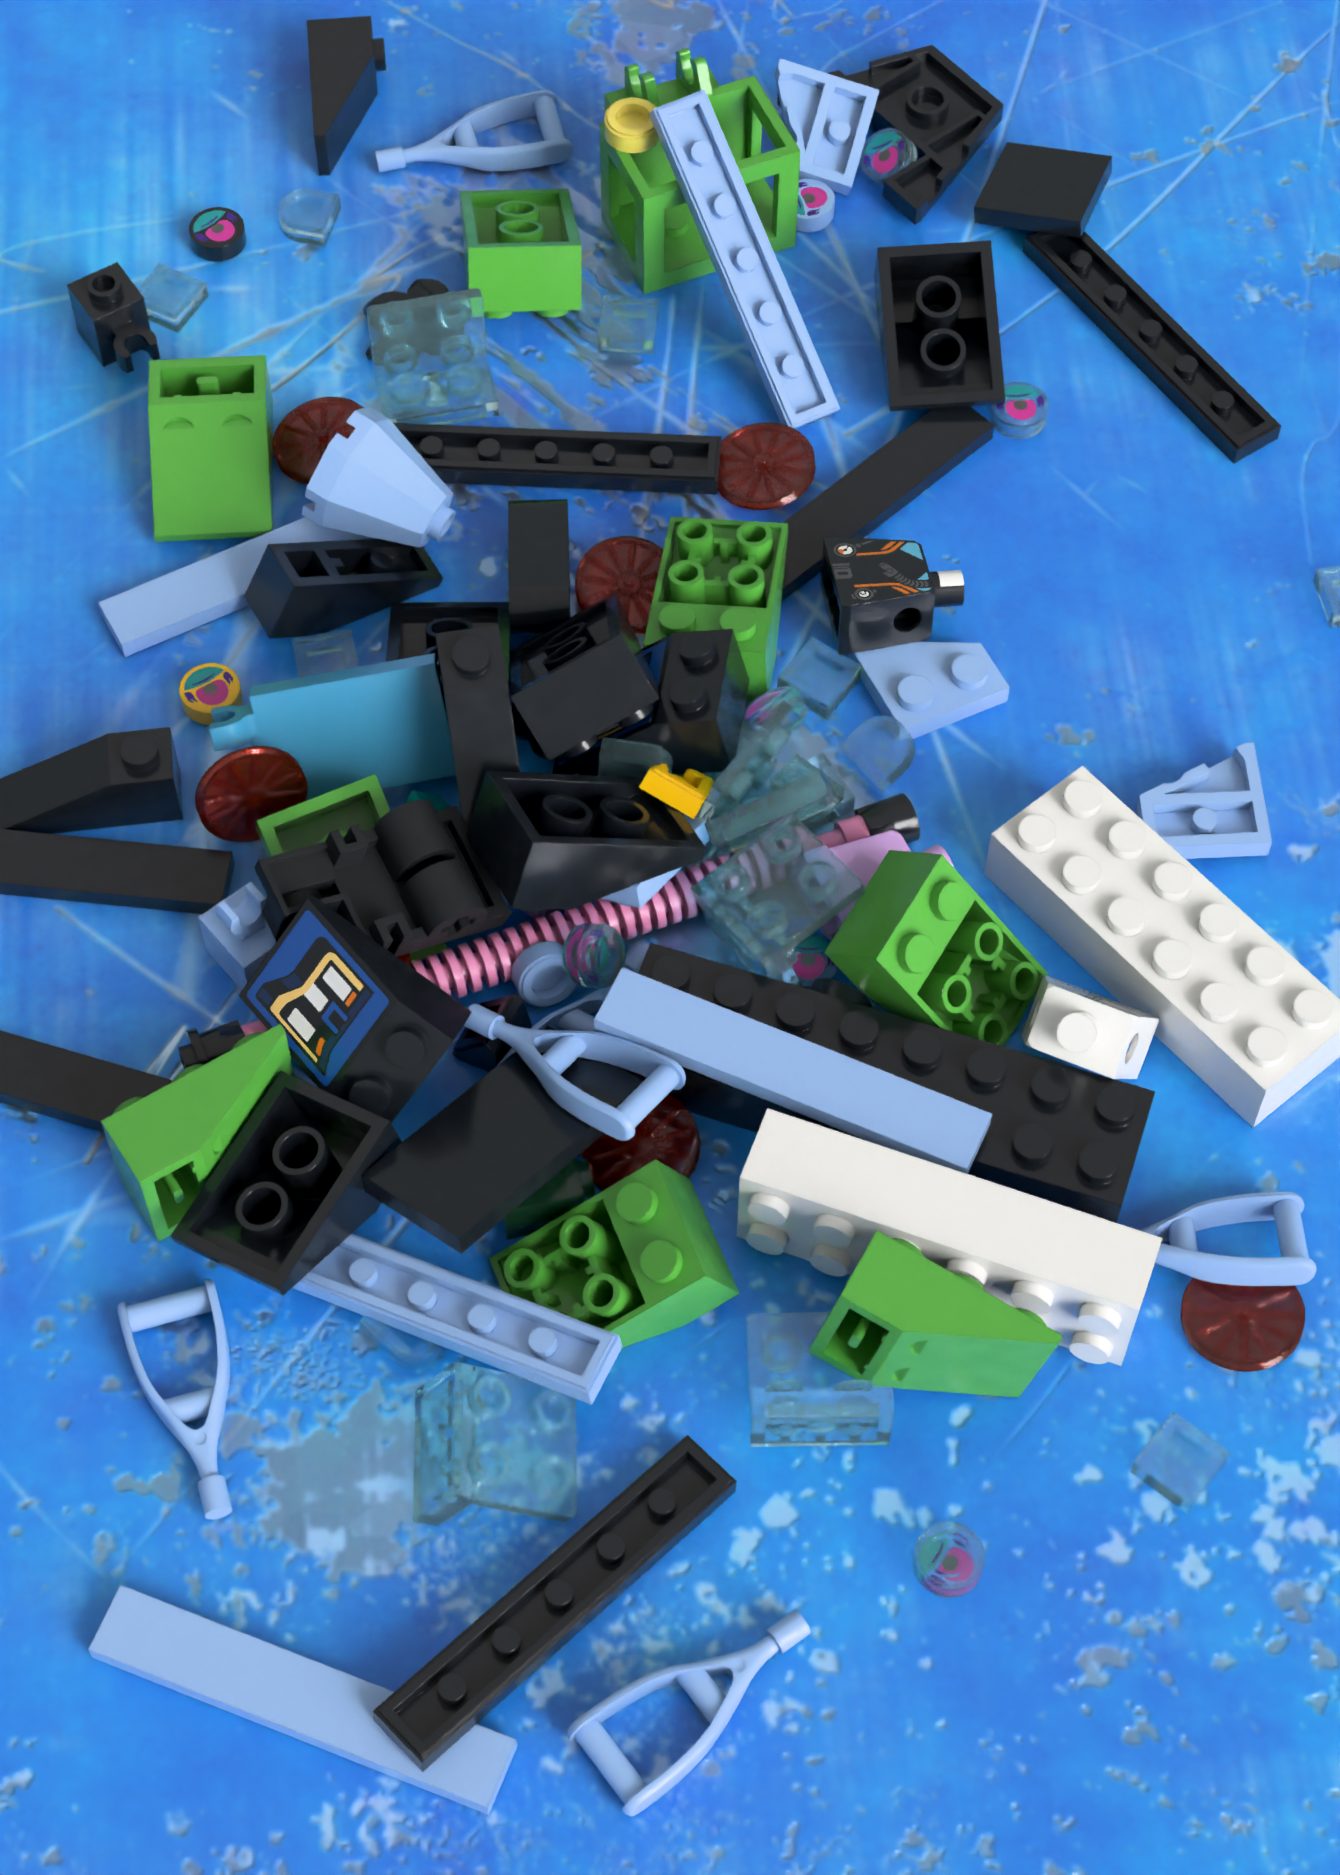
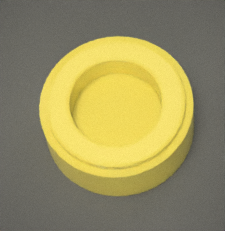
(629, 125)

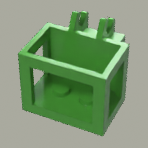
(642, 196)

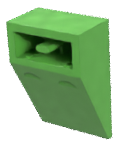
(211, 447)
(723, 578)
(935, 950)
(180, 1133)
(624, 1259)
(929, 1328)

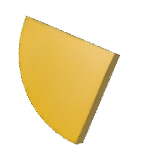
(681, 792)

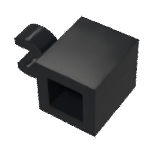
(112, 317)

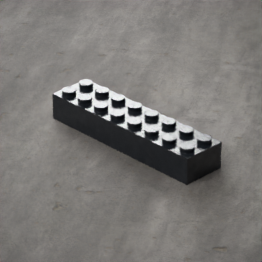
(1050, 1125)

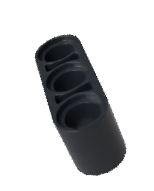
(538, 565)

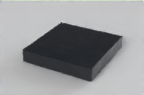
(1043, 189)

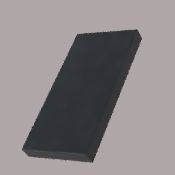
(490, 1149)

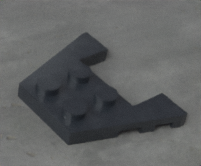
(938, 111)

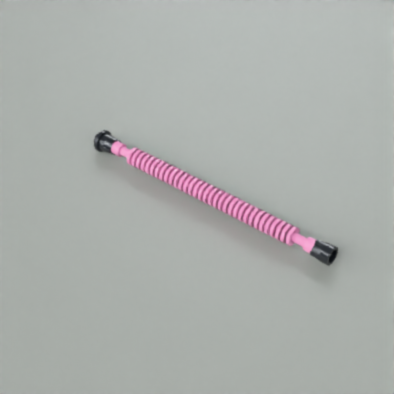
(667, 904)

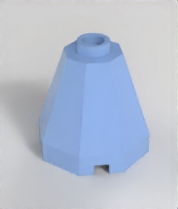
(378, 486)

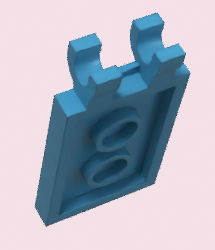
(349, 724)

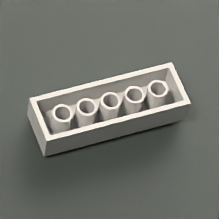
(1167, 944)
(830, 1192)

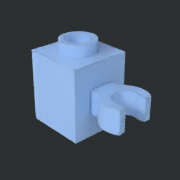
(238, 933)

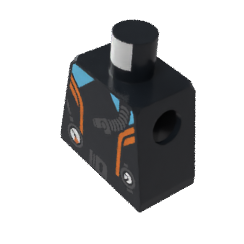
(882, 592)

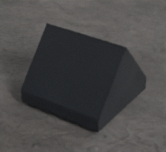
(488, 1053)

